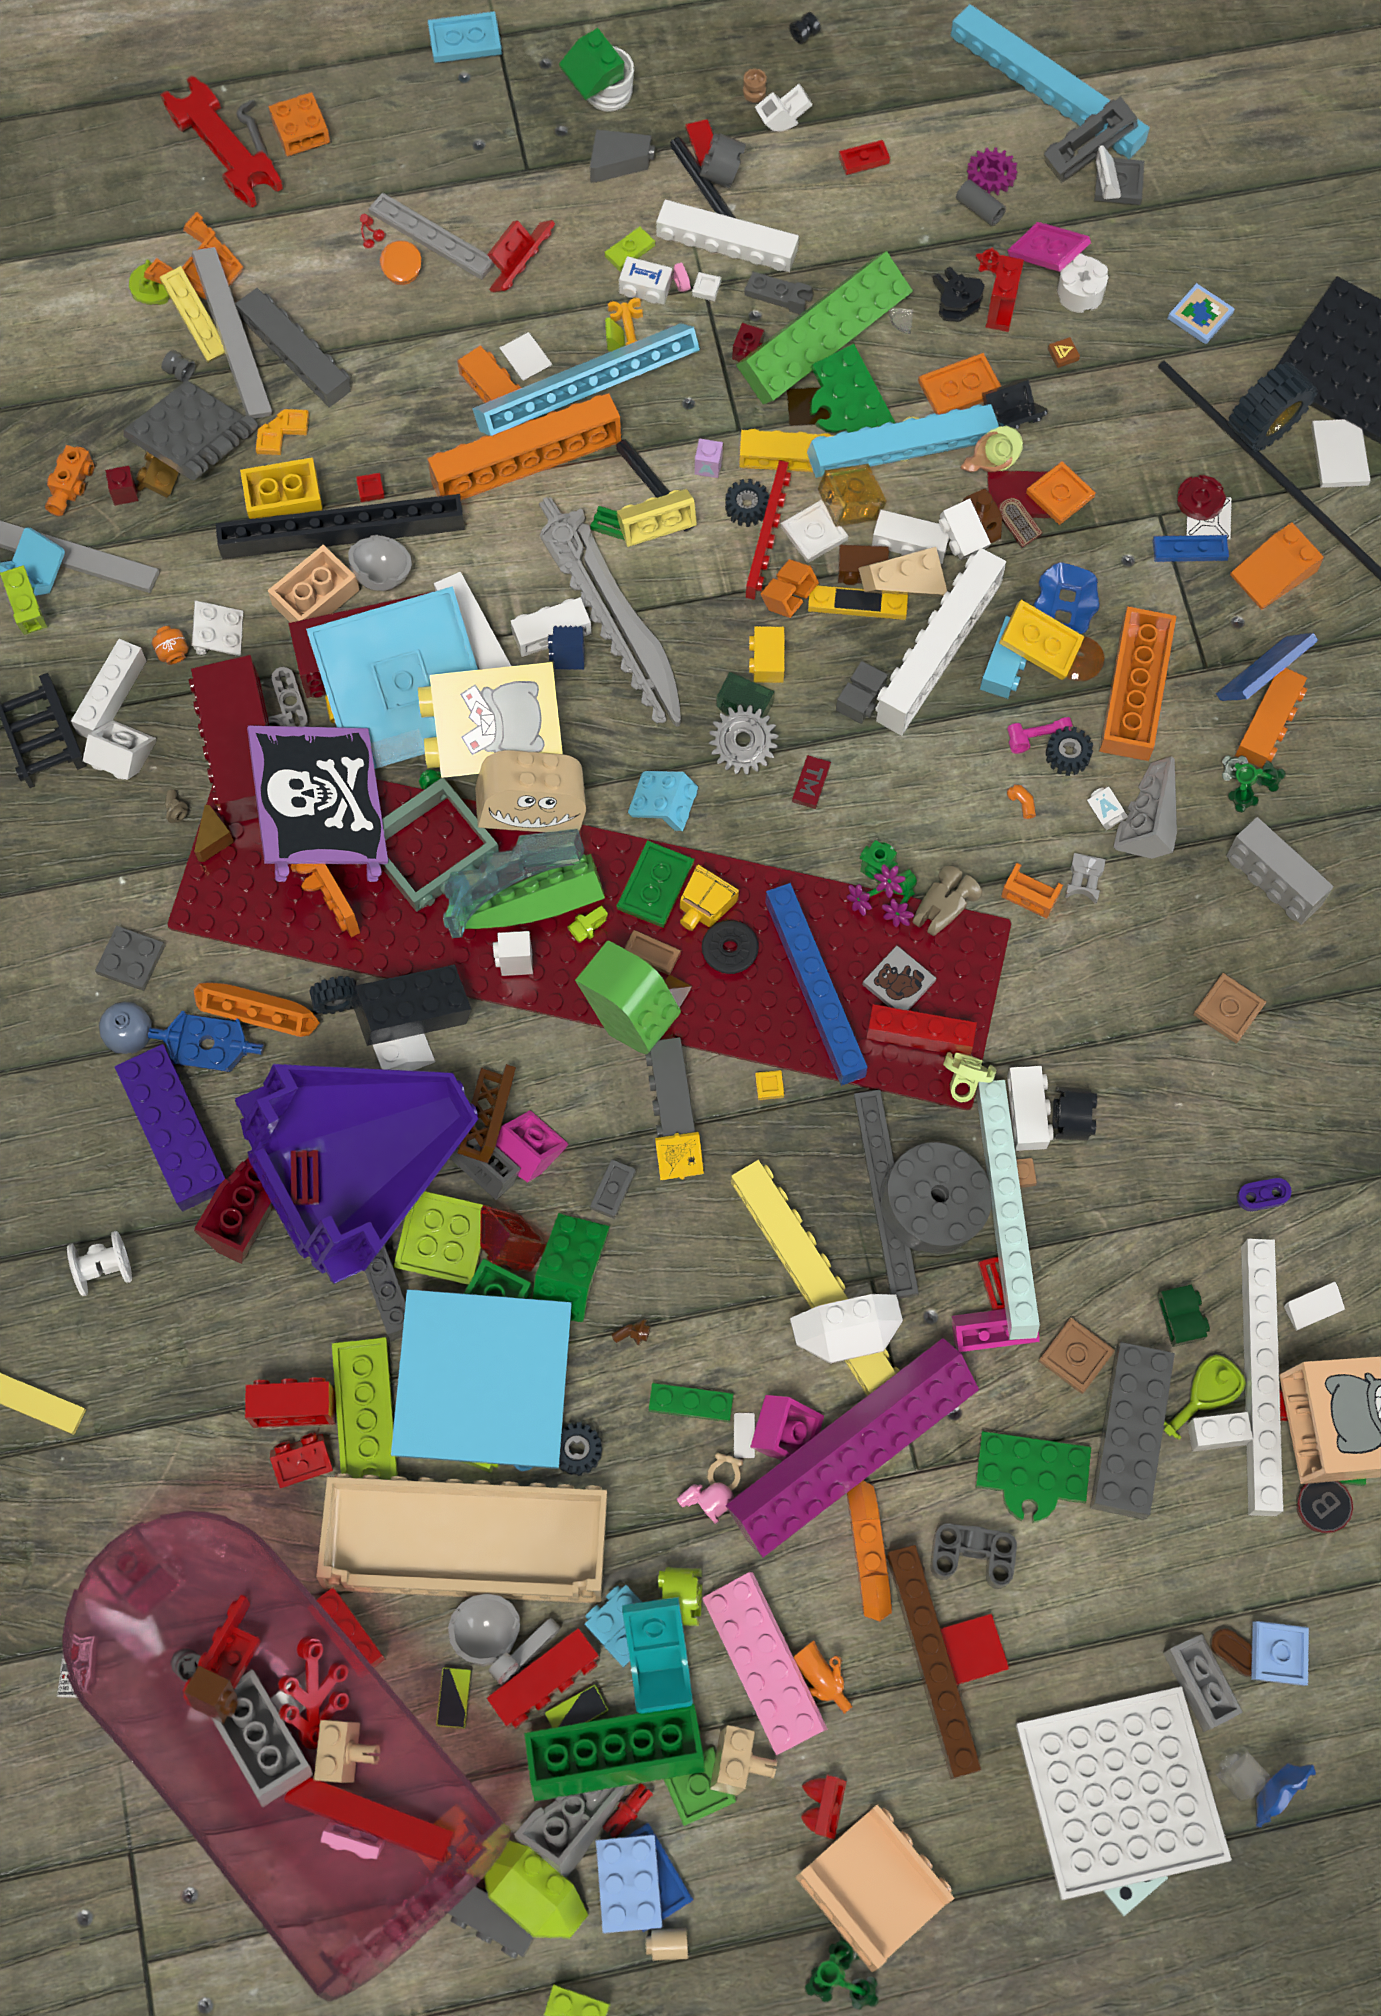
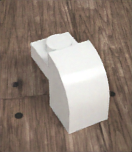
(782, 113)

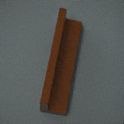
(495, 1113)

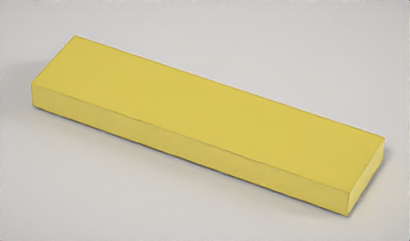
(193, 313)
(40, 1405)

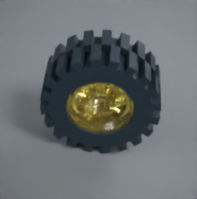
(1272, 406)

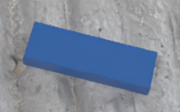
(1190, 548)

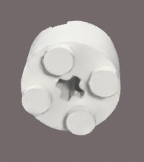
(1082, 284)

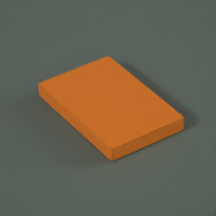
(959, 384)

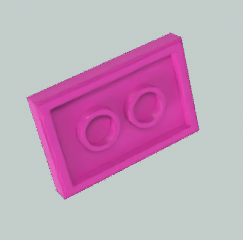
(1049, 246)

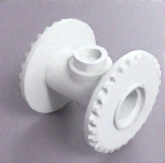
(99, 1261)

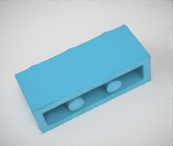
(1002, 669)

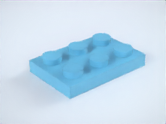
(464, 37)

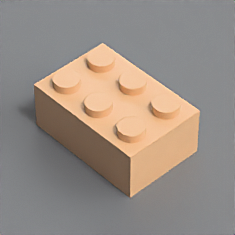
(314, 587)

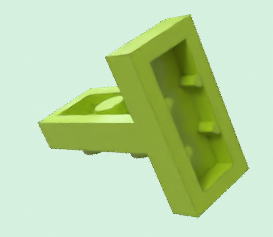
(23, 600)

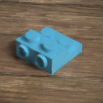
(608, 1623)

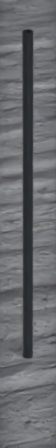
(1272, 470)

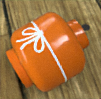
(170, 645)

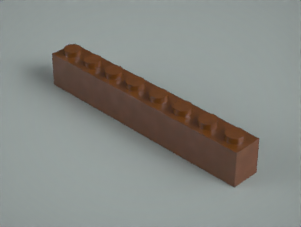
(933, 1662)

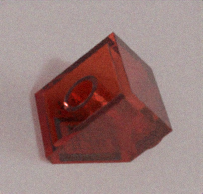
(509, 1239)

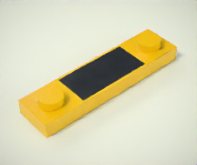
(857, 602)

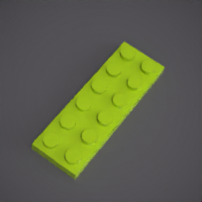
(364, 1408)

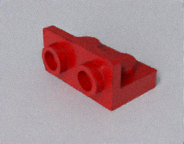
(300, 1459)

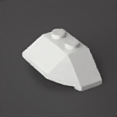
(848, 1327)

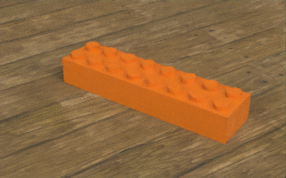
(526, 448)

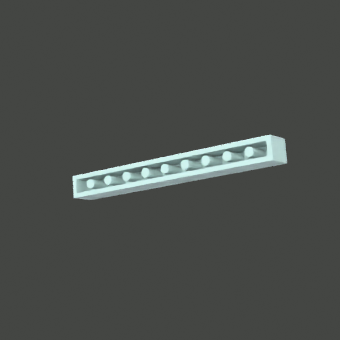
(1007, 1211)

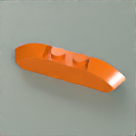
(255, 1008)
(869, 1551)

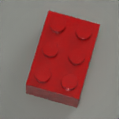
(290, 1403)

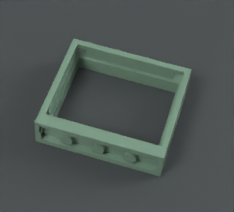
(411, 811)

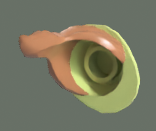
(995, 451)

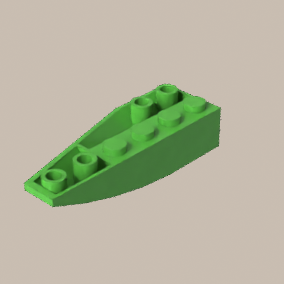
(541, 896)

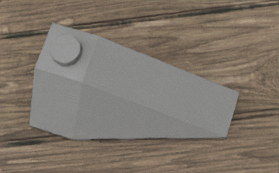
(1152, 818)
(568, 1827)

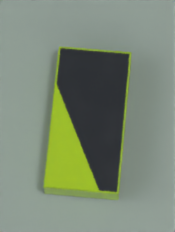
(453, 1698)
(578, 1709)

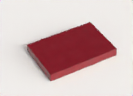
(1006, 483)

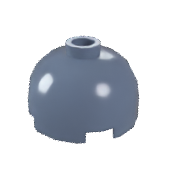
(125, 1027)

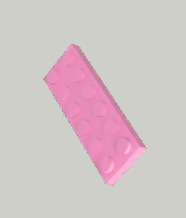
(764, 1663)

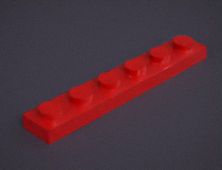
(766, 538)

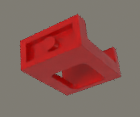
(1004, 293)

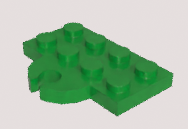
(847, 394)
(1032, 1472)

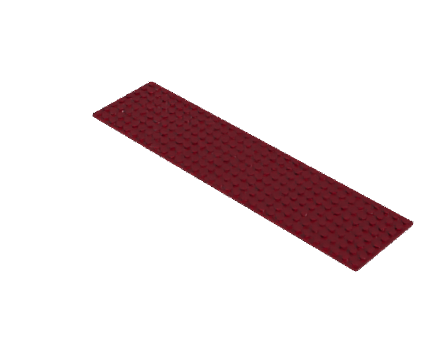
(737, 1015)

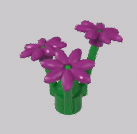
(890, 881)

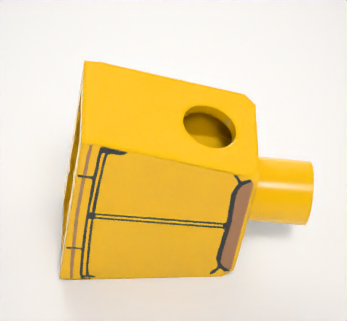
(706, 899)

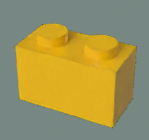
(768, 654)

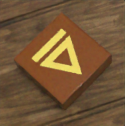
(1063, 352)

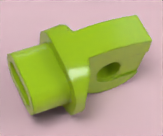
(584, 925)

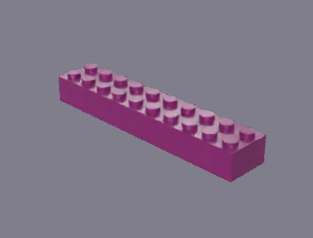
(852, 1447)

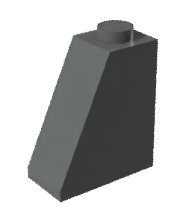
(619, 154)

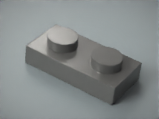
(613, 1189)

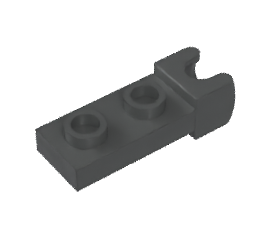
(779, 292)

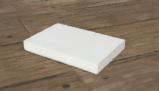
(1340, 454)

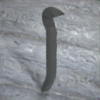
(252, 127)

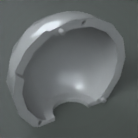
(379, 562)
(483, 1629)

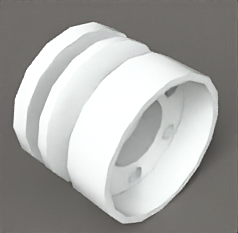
(618, 94)

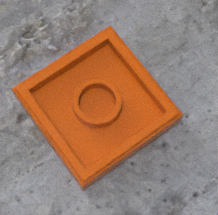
(1060, 493)

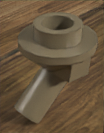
(175, 810)

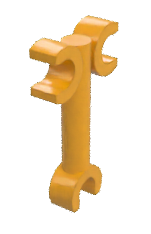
(626, 312)

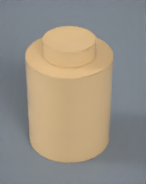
(667, 1944)

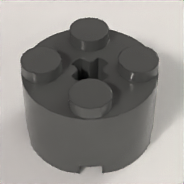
(722, 160)

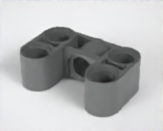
(974, 1543)

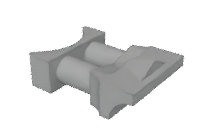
(1089, 868)

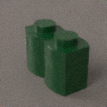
(1183, 1315)

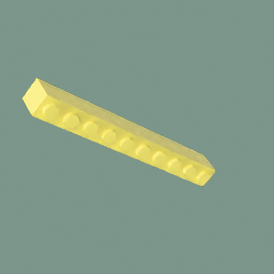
(802, 1260)

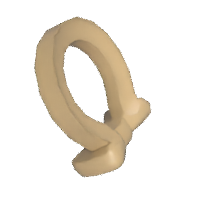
(735, 1465)

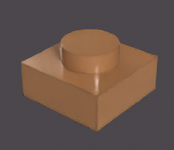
(1026, 1172)

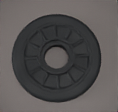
(730, 962)

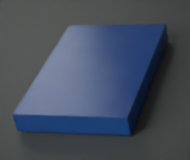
(671, 1888)

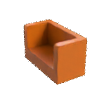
(1030, 893)

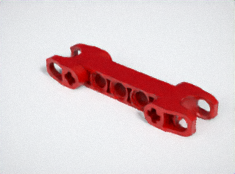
(243, 168)

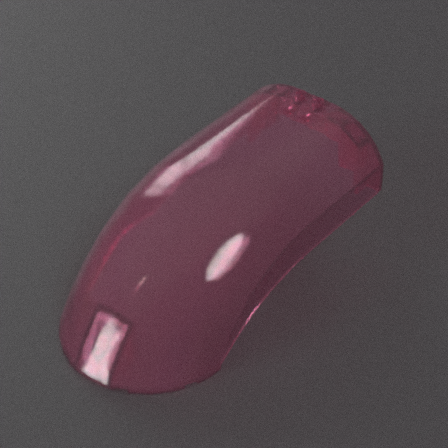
(324, 1907)

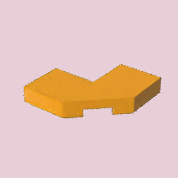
(287, 422)

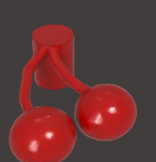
(378, 235)

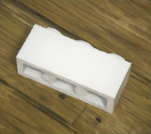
(909, 534)
(533, 629)
(1029, 1108)

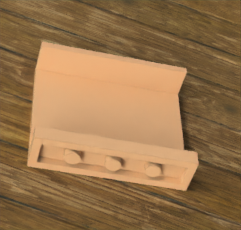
(875, 1887)

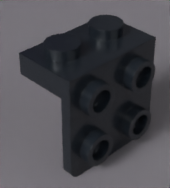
(1014, 404)

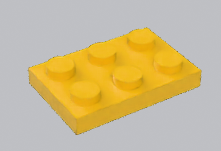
(1041, 639)

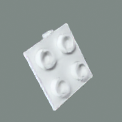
(217, 629)

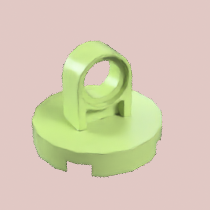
(968, 1071)

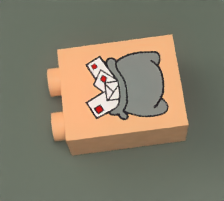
(1335, 1418)

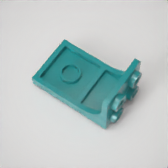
(657, 1655)

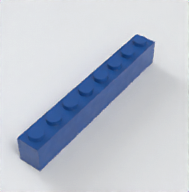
(816, 984)

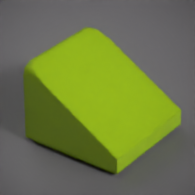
(614, 335)

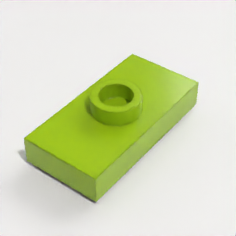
(632, 246)

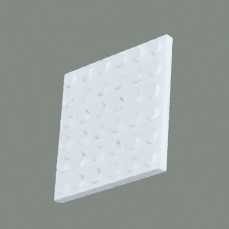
(1122, 1793)

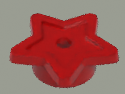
(987, 255)

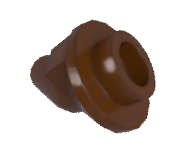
(637, 1331)

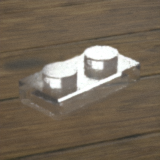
(398, 748)

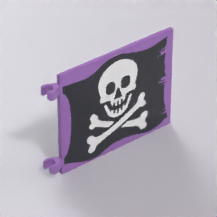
(317, 797)

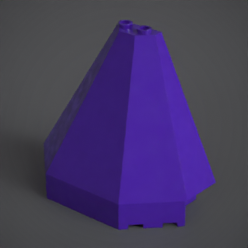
(377, 1149)

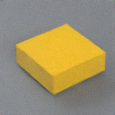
(769, 1085)

